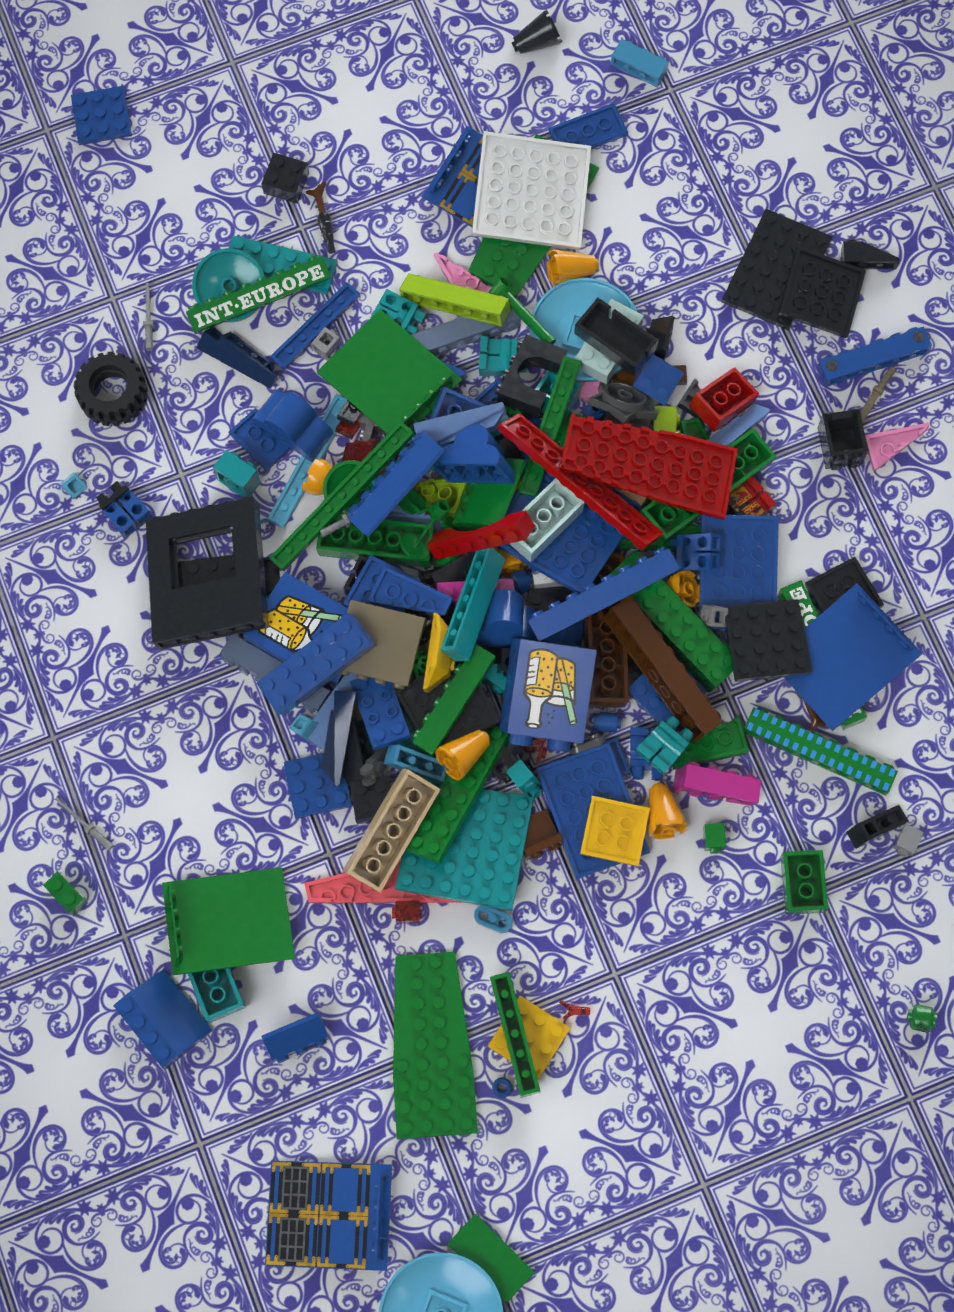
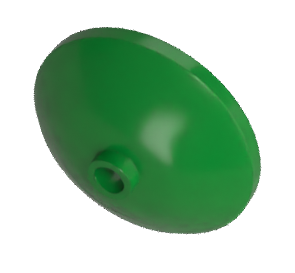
(337, 475)

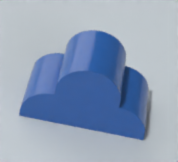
(293, 423)
(474, 459)
(505, 620)

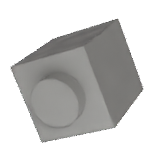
(908, 840)

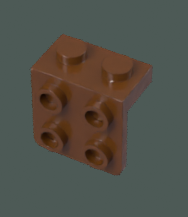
(541, 836)

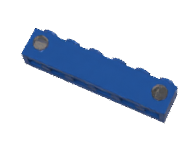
(874, 356)

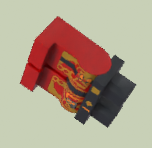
(750, 500)

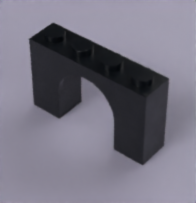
(530, 353)

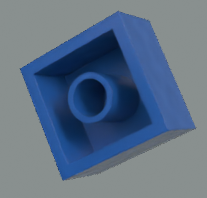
(658, 379)

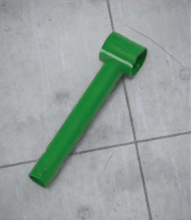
(502, 288)

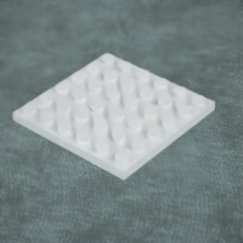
(531, 190)

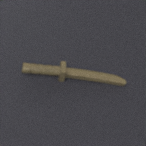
(876, 392)

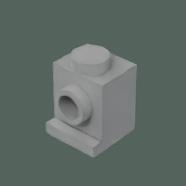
(324, 337)
(708, 615)

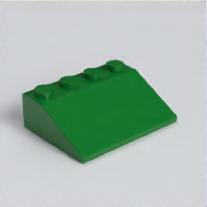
(486, 503)

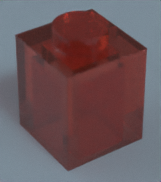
(406, 912)

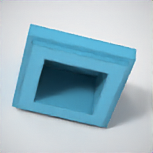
(73, 485)
(303, 726)

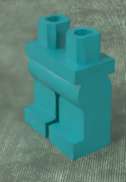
(401, 311)
(496, 356)
(668, 740)

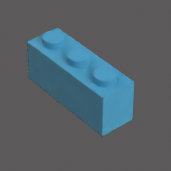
(639, 62)
(418, 763)

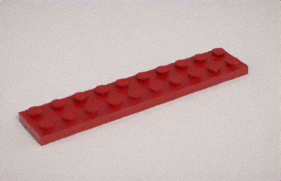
(594, 493)

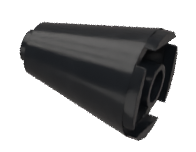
(537, 35)

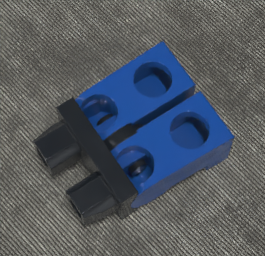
(118, 504)

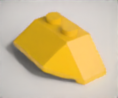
(438, 663)

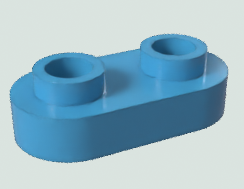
(493, 919)

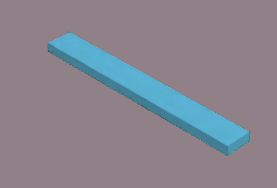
(293, 491)

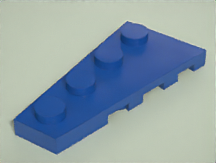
(403, 592)

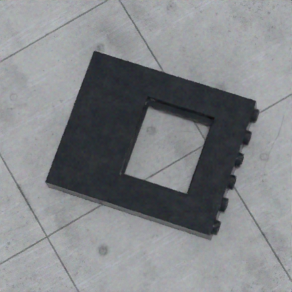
(211, 607)

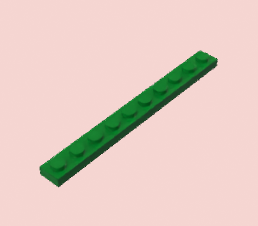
(342, 496)

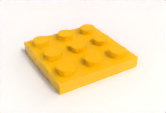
(615, 831)
(542, 1033)

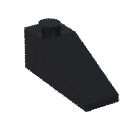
(867, 256)
(356, 752)
(877, 826)

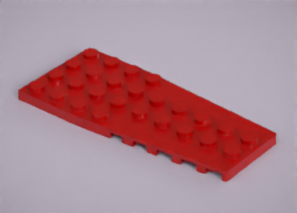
(652, 464)

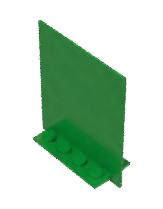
(388, 374)
(227, 921)

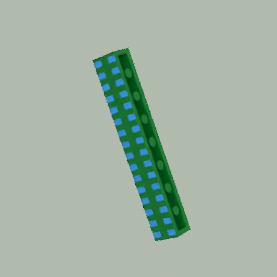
(819, 751)

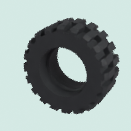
(106, 367)

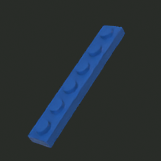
(322, 318)

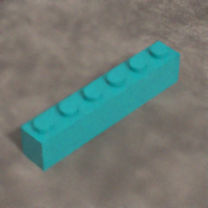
(472, 604)

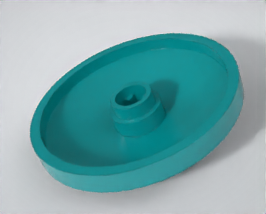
(222, 272)

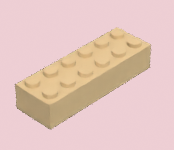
(391, 830)

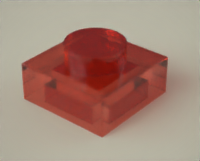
(347, 430)

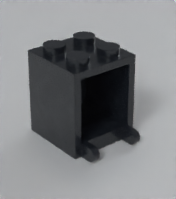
(842, 439)

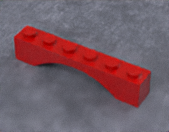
(508, 530)

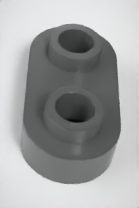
(594, 740)

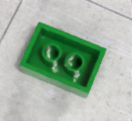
(804, 882)

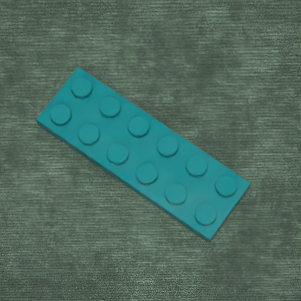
(274, 258)

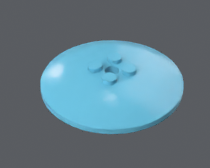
(565, 305)
(441, 1284)

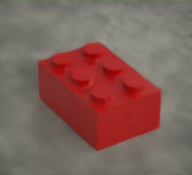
(724, 399)

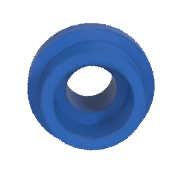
(506, 1082)

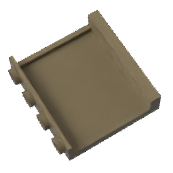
(396, 642)

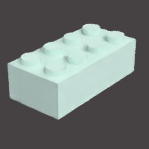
(594, 362)
(551, 513)

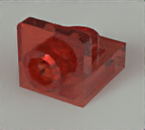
(537, 745)

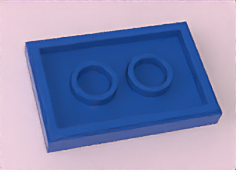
(258, 443)

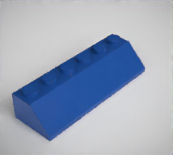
(395, 483)

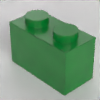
(65, 894)

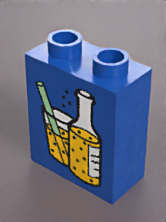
(295, 618)
(547, 693)

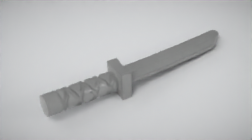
(148, 324)
(335, 526)
(90, 829)

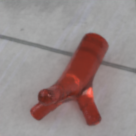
(574, 1010)

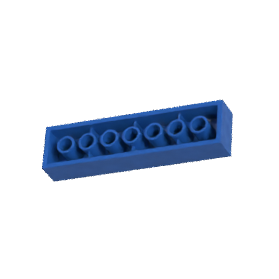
(604, 594)

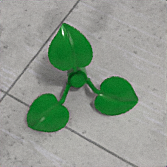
(415, 503)

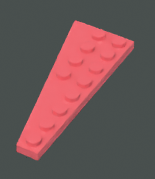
(347, 889)

